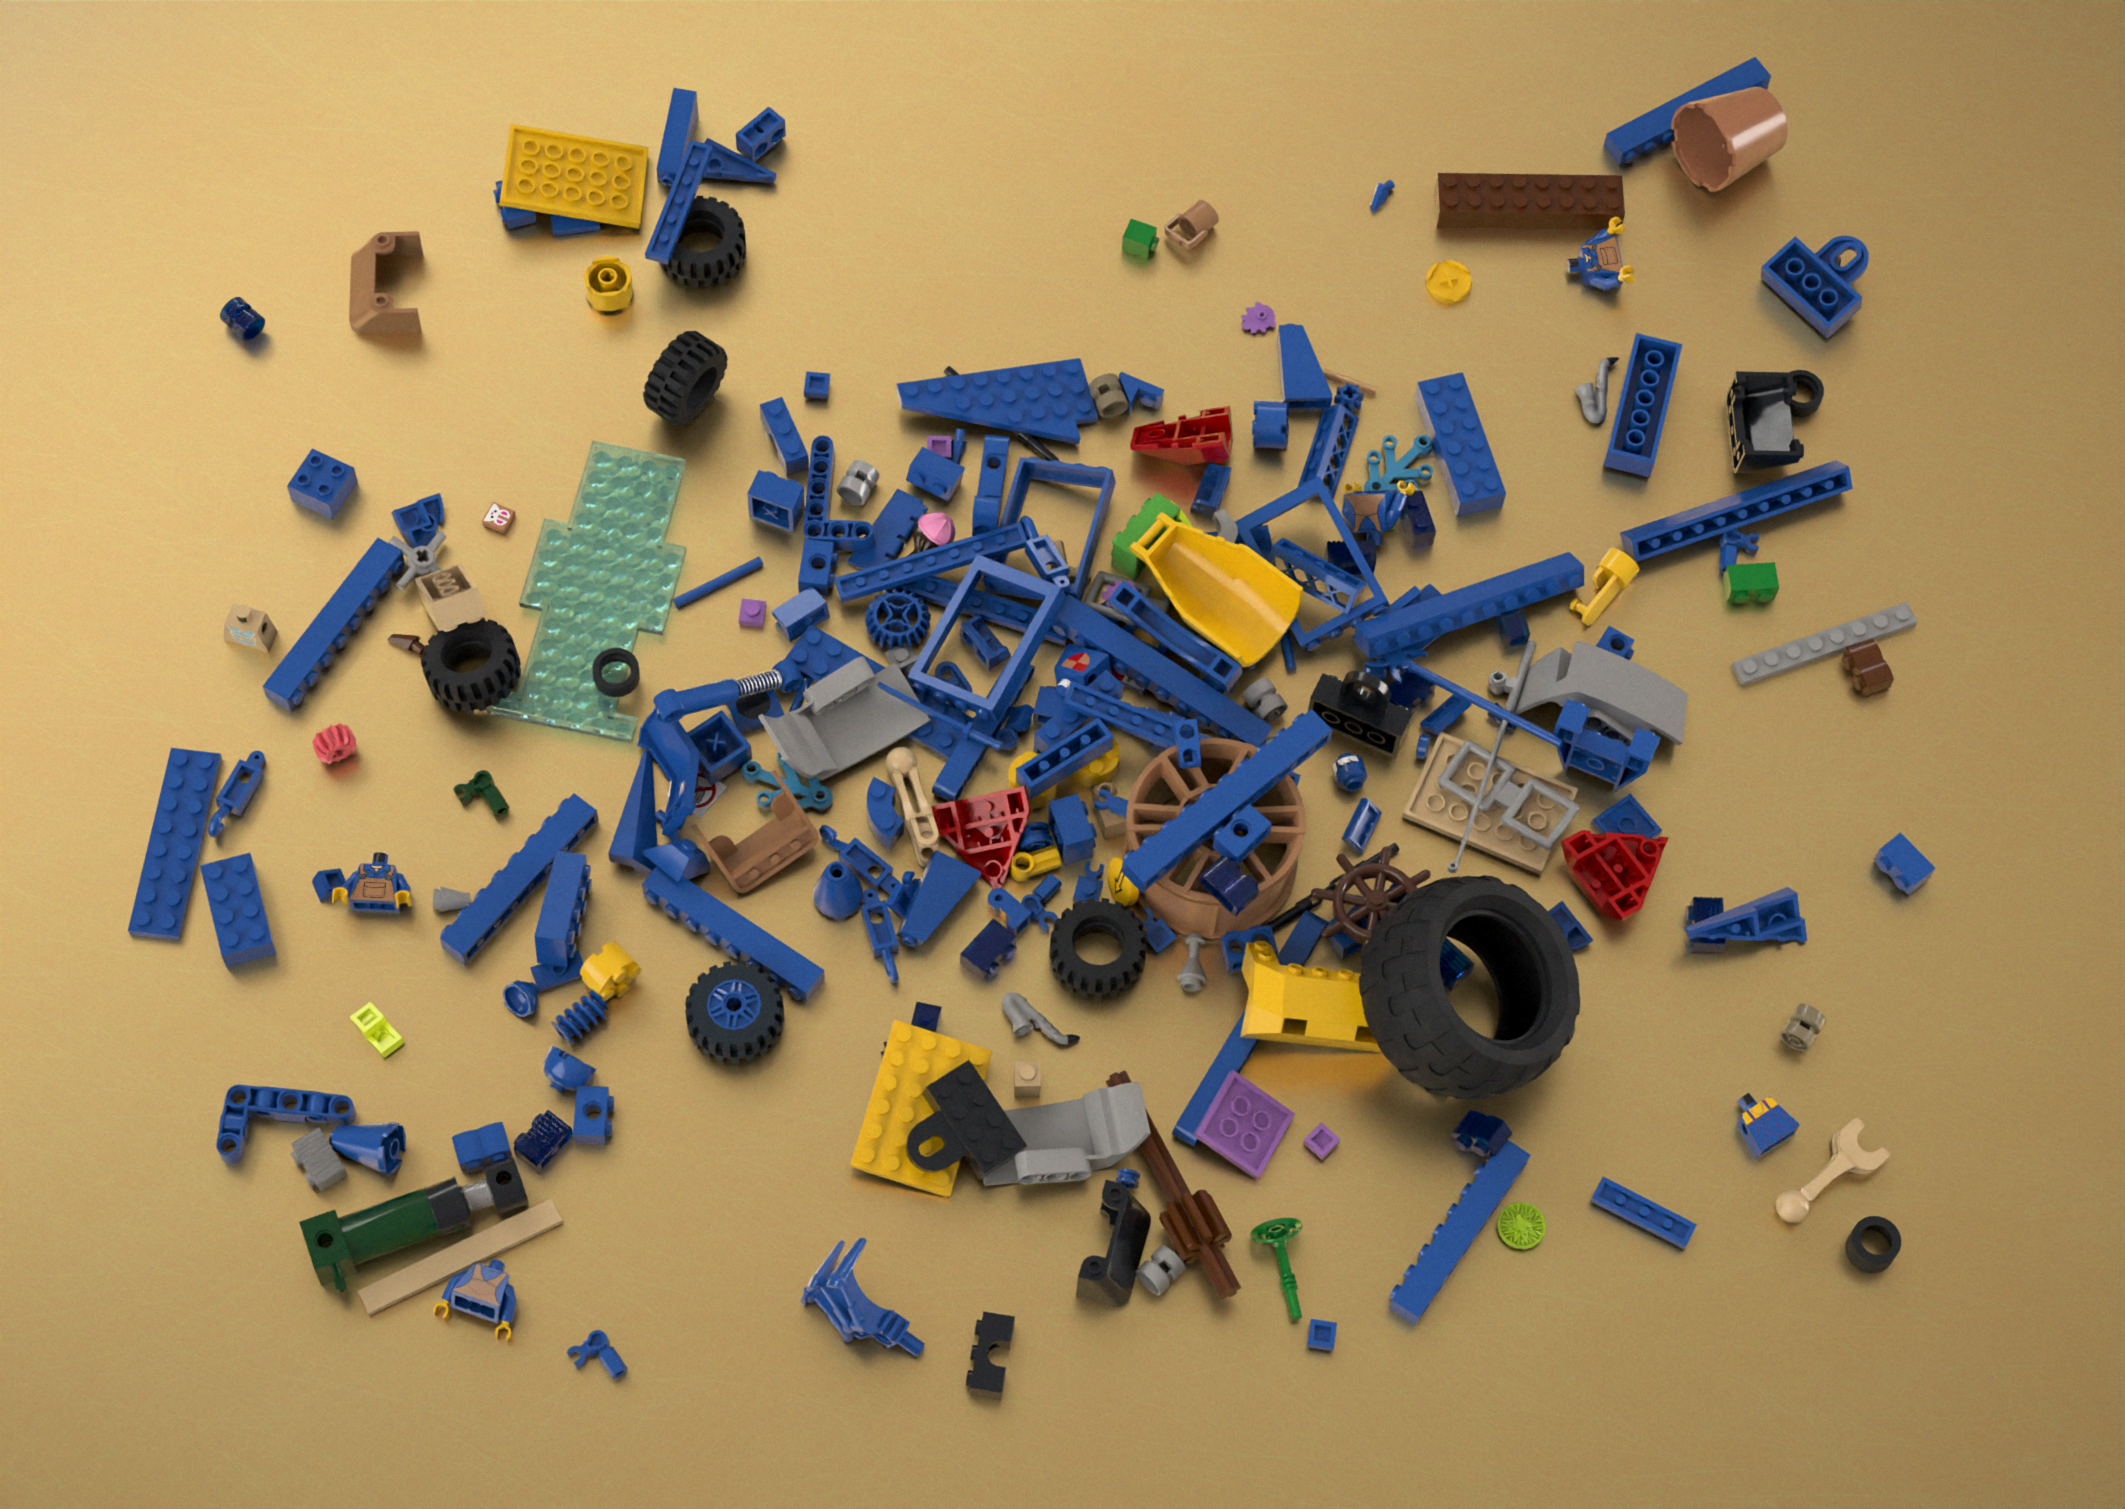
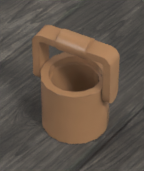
(1194, 223)

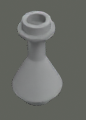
(1192, 974)

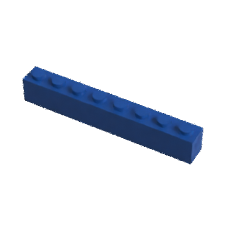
(1654, 127)
(334, 624)
(518, 879)
(734, 933)
(1458, 1232)

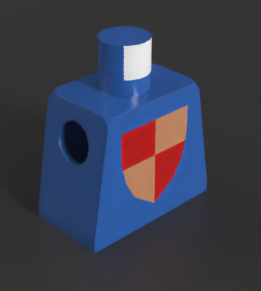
(1080, 666)

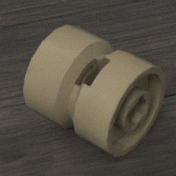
(1108, 395)
(1803, 1027)

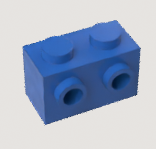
(935, 474)
(1904, 864)

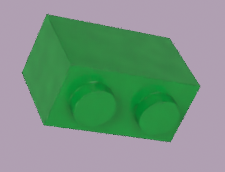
(1750, 582)

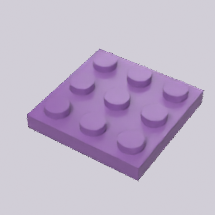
(1244, 1124)

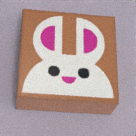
(498, 518)

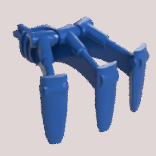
(850, 1308)

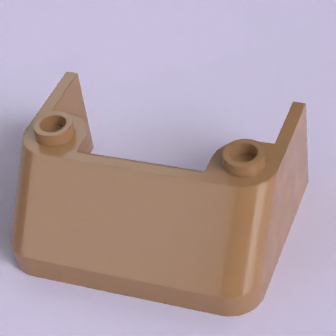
(375, 311)
(768, 847)

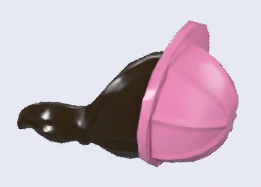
(933, 531)

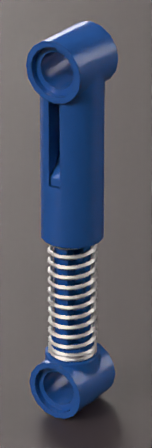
(675, 705)

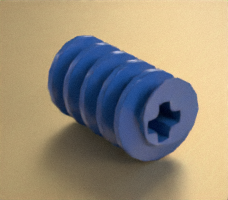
(580, 1016)

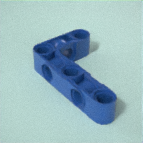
(991, 484)
(271, 1103)

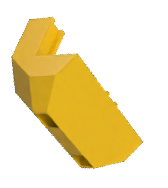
(1302, 1003)

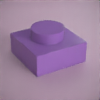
(940, 445)
(752, 612)
(1321, 1141)

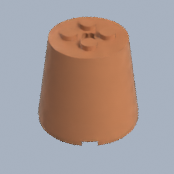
(1727, 135)

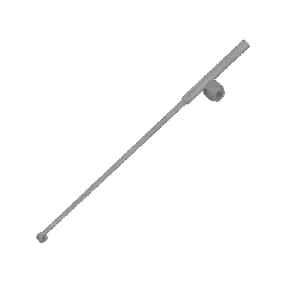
(1497, 683)

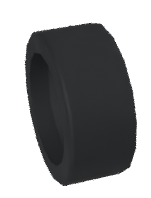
(1815, 385)
(616, 655)

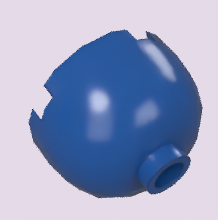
(566, 1070)

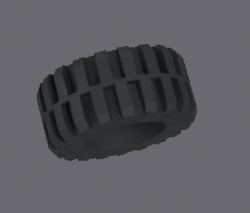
(715, 264)
(685, 378)
(475, 688)
(1106, 919)

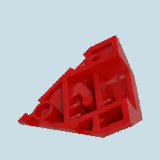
(986, 829)
(1613, 869)

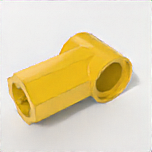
(1036, 862)

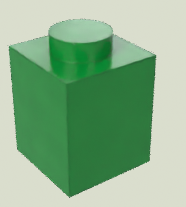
(1140, 238)

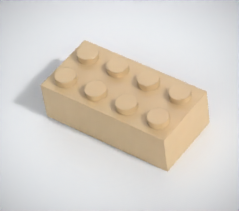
(450, 597)

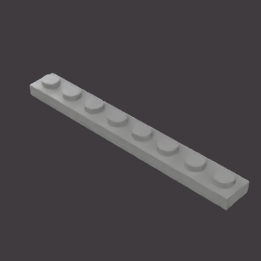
(1823, 644)

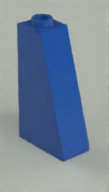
(678, 132)
(1300, 371)
(936, 894)

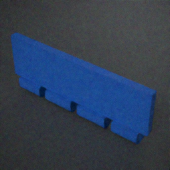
(890, 528)

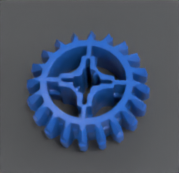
(897, 606)

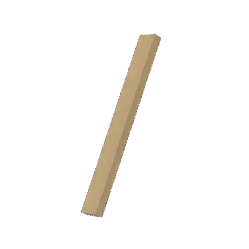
(460, 1257)

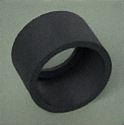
(1861, 1257)

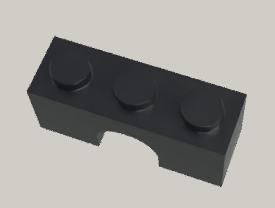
(986, 1378)

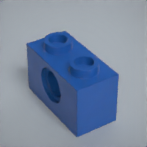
(817, 554)
(1248, 821)
(590, 1100)

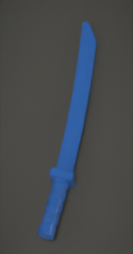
(967, 730)

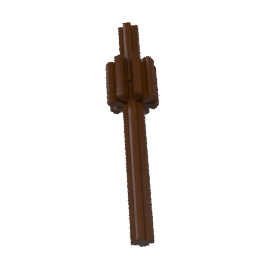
(1190, 1220)

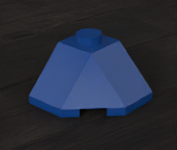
(679, 859)

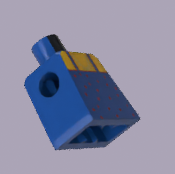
(1764, 1124)

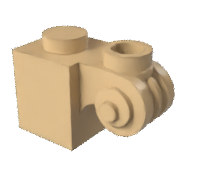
(1110, 824)

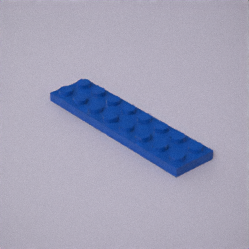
(821, 654)
(175, 844)

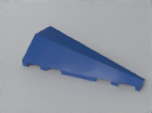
(637, 823)
(1764, 918)

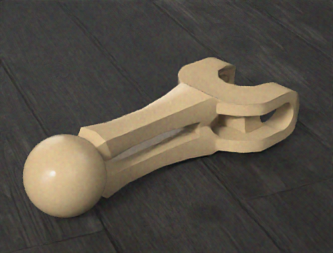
(922, 826)
(1847, 1156)

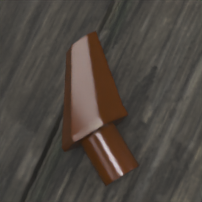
(407, 641)

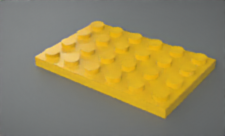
(574, 176)
(896, 1104)

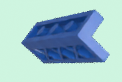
(1325, 445)
(1321, 570)

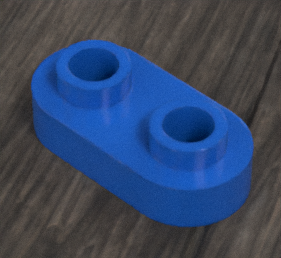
(957, 677)

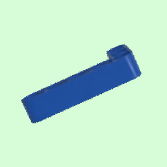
(821, 503)

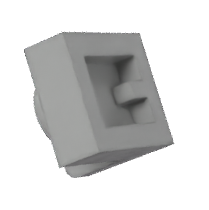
(903, 657)

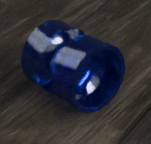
(245, 321)

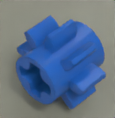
(1349, 397)

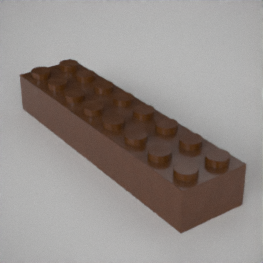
(1528, 200)

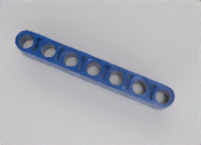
(970, 752)

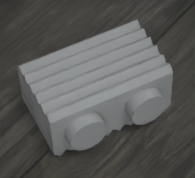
(318, 1159)

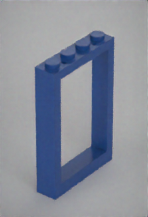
(1065, 473)
(1334, 627)
(964, 700)

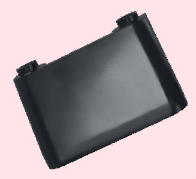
(1761, 421)
(1113, 1277)

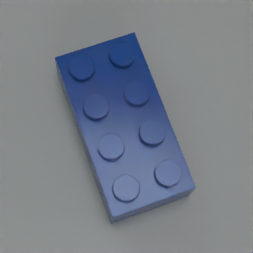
(562, 909)
(238, 910)

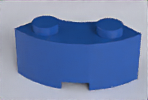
(882, 818)

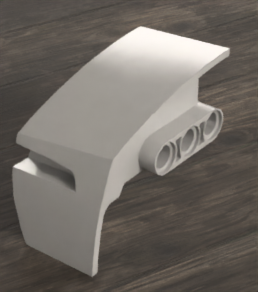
(1614, 688)
(844, 720)
(1075, 1136)

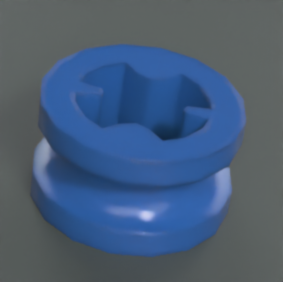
(1128, 1178)

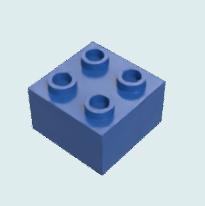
(322, 483)
(776, 500)
(720, 747)
(1071, 829)

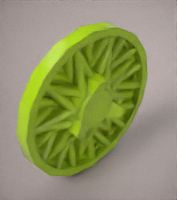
(1521, 1225)

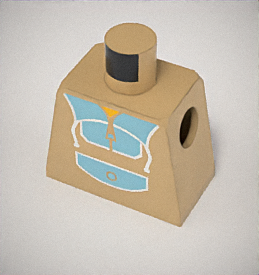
(245, 628)

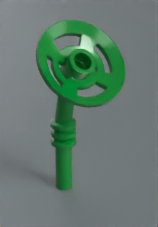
(1277, 1231)

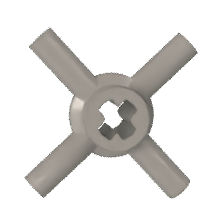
(414, 556)

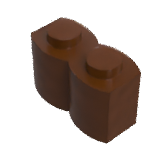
(1868, 667)

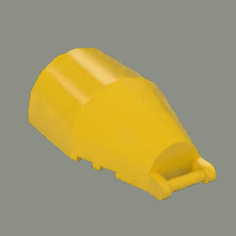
(1221, 588)

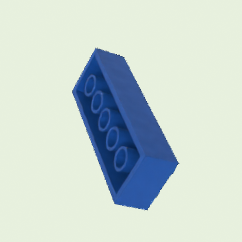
(1642, 405)
(1460, 444)

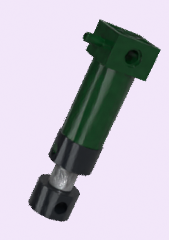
(406, 1220)

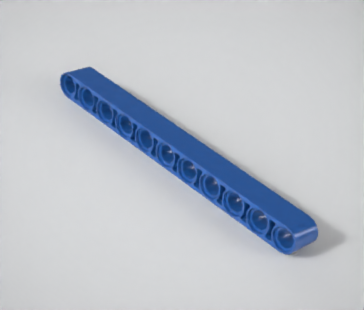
(1237, 1049)

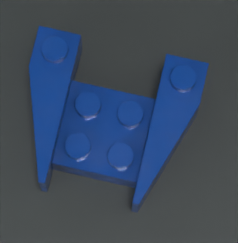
(1601, 755)

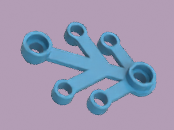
(1397, 469)
(792, 783)

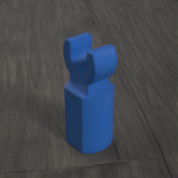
(1115, 804)

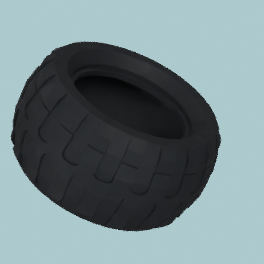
(1526, 963)

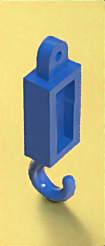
(1043, 552)
(235, 794)
(860, 859)
(881, 935)

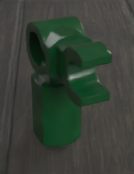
(483, 784)

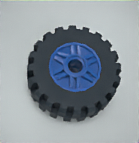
(734, 1012)

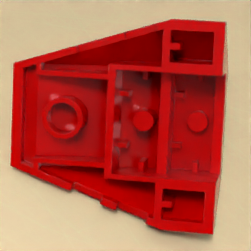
(1188, 440)

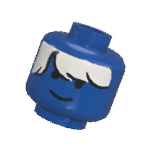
(1349, 772)

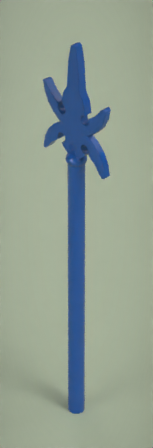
(1398, 659)

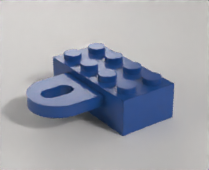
(1815, 282)

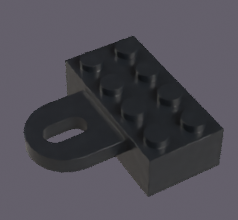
(1360, 713)
(967, 1123)

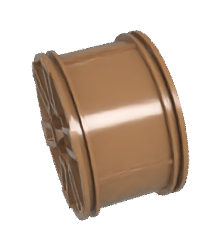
(1182, 905)

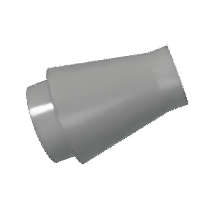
(449, 899)

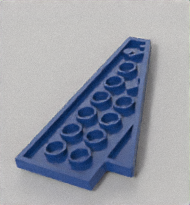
(1028, 399)

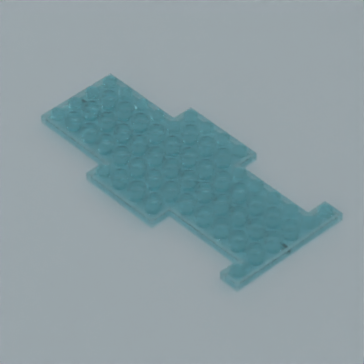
(597, 589)

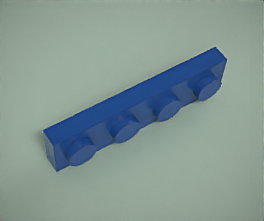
(1643, 1212)

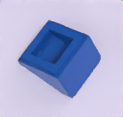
(326, 881)

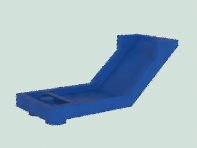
(679, 762)

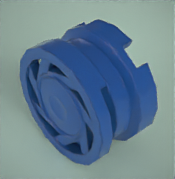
(1035, 837)

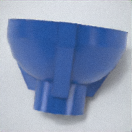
(521, 997)

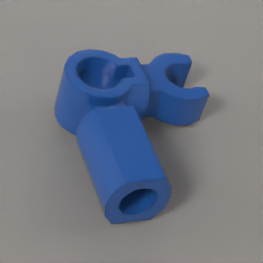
(1734, 540)
(1040, 895)
(599, 1343)

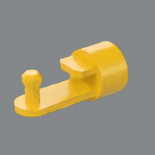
(1615, 569)

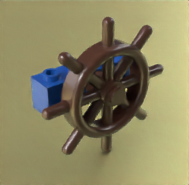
(1353, 930)

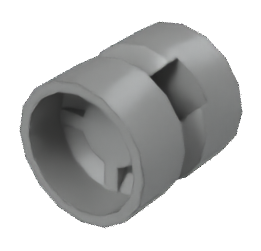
(857, 483)
(1264, 699)
(1159, 1271)

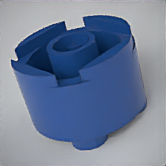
(1270, 424)

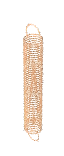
(1349, 382)

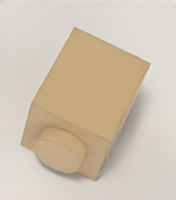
(1027, 1079)

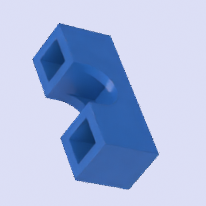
(781, 427)

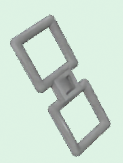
(1144, 589)
(1509, 795)

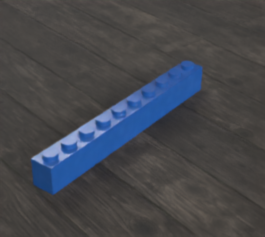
(1736, 510)
(1469, 605)
(1159, 674)
(1217, 805)

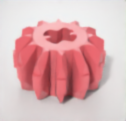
(334, 743)

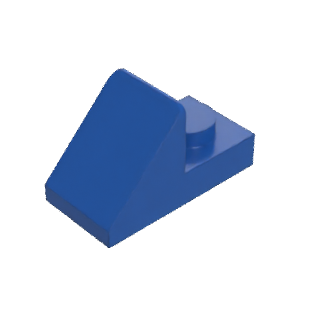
(1140, 390)

